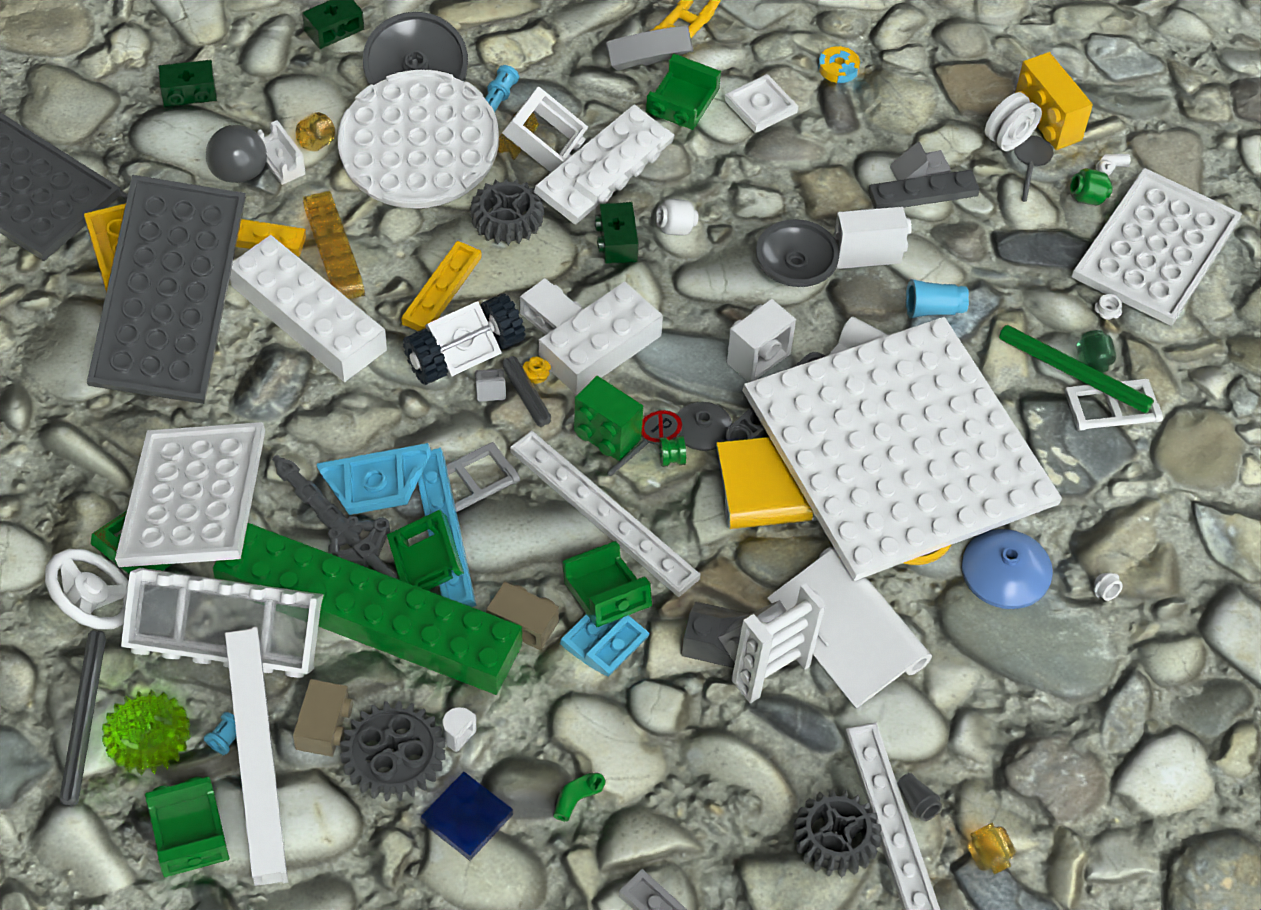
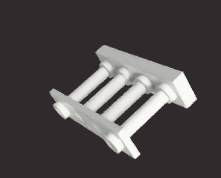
(774, 644)

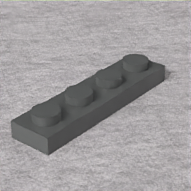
(924, 190)

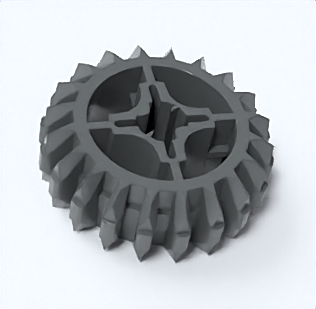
(507, 204)
(844, 817)

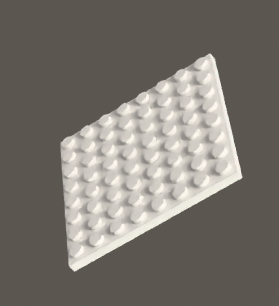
(900, 447)

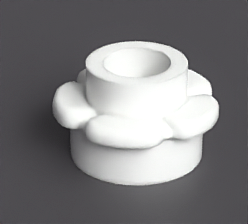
(1109, 307)
(1107, 586)

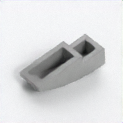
(649, 47)

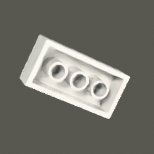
(601, 337)

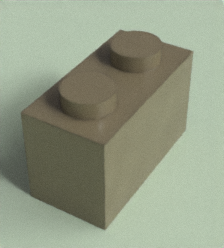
(534, 614)
(322, 718)

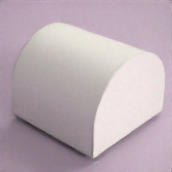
(458, 727)

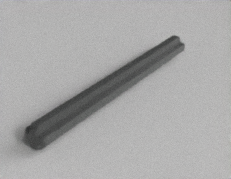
(82, 718)

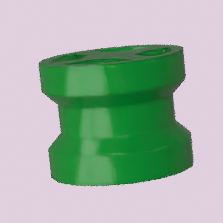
(672, 451)

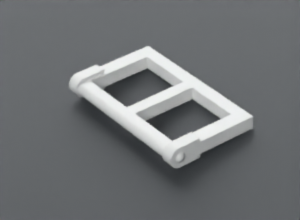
(1072, 393)

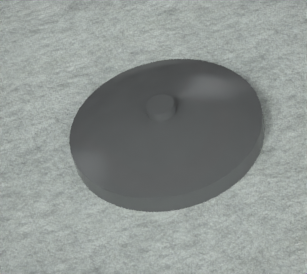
(414, 43)

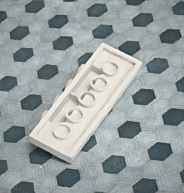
(604, 164)

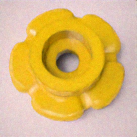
(537, 375)

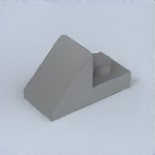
(917, 163)

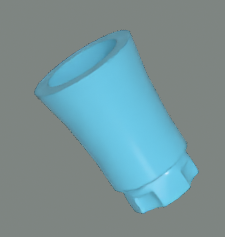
(935, 299)

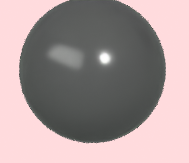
(236, 154)

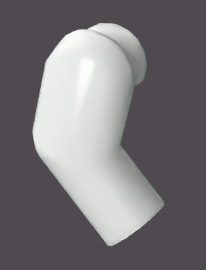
(1111, 161)

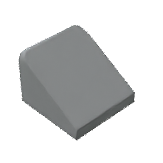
(490, 384)

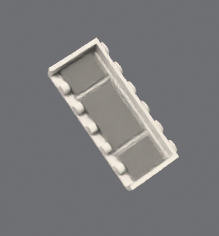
(193, 613)

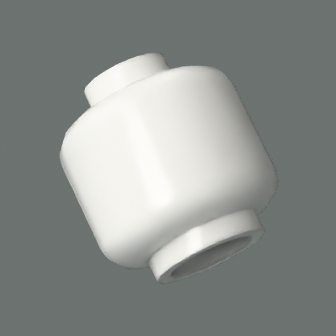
(676, 217)

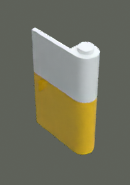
(759, 486)

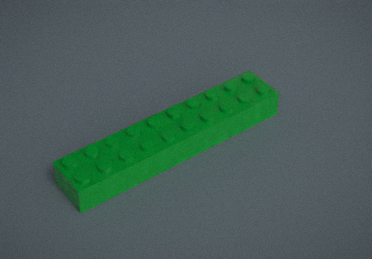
(383, 610)

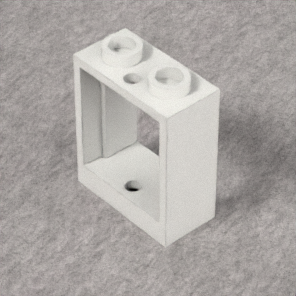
(558, 117)

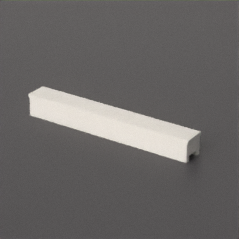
(256, 758)

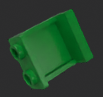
(684, 92)
(605, 584)
(186, 826)

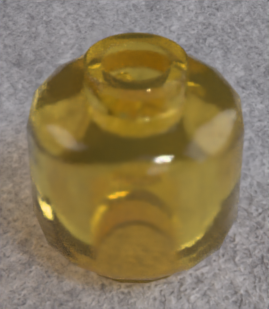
(315, 131)
(991, 848)

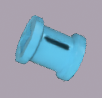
(223, 734)

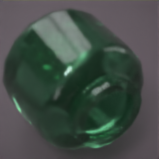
(1096, 350)

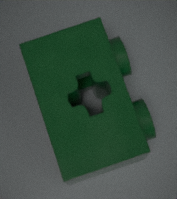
(332, 21)
(187, 83)
(618, 232)

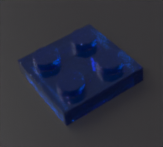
(466, 815)

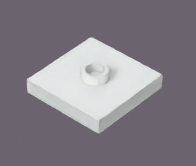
(761, 103)

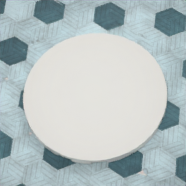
(418, 139)

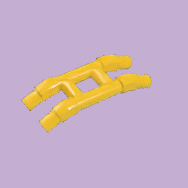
(681, 11)

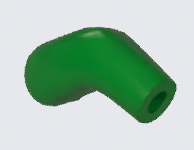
(576, 790)

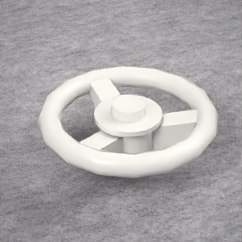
(86, 590)

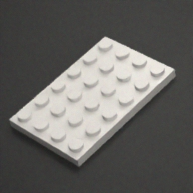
(1157, 246)
(191, 495)

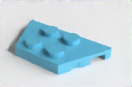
(377, 478)

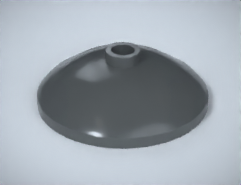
(797, 253)

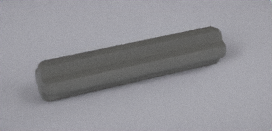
(526, 391)

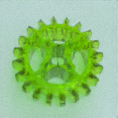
(133, 720)

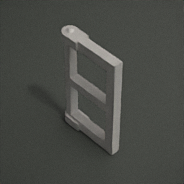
(478, 494)

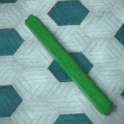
(1076, 369)

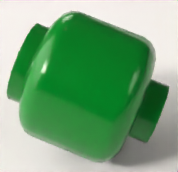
(1091, 186)

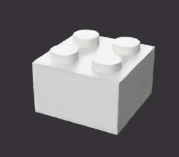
(760, 340)

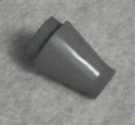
(921, 799)

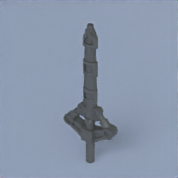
(342, 529)

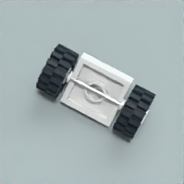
(464, 338)

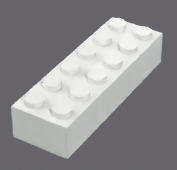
(308, 308)

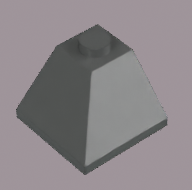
(702, 633)

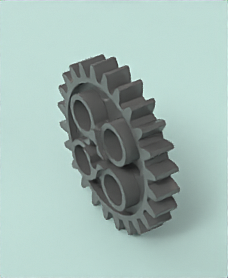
(404, 773)

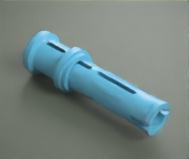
(500, 87)

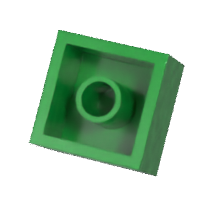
(608, 418)

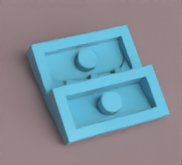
(604, 646)

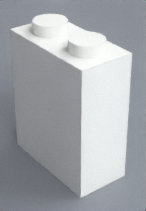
(871, 237)

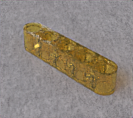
(333, 244)

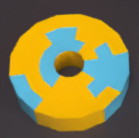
(839, 64)

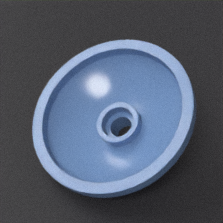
(1003, 580)

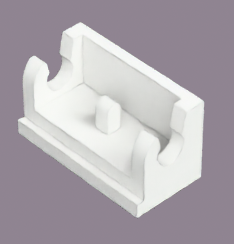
(283, 155)

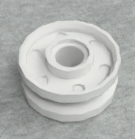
(1013, 121)

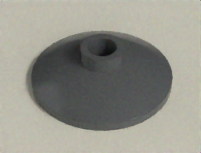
(704, 435)

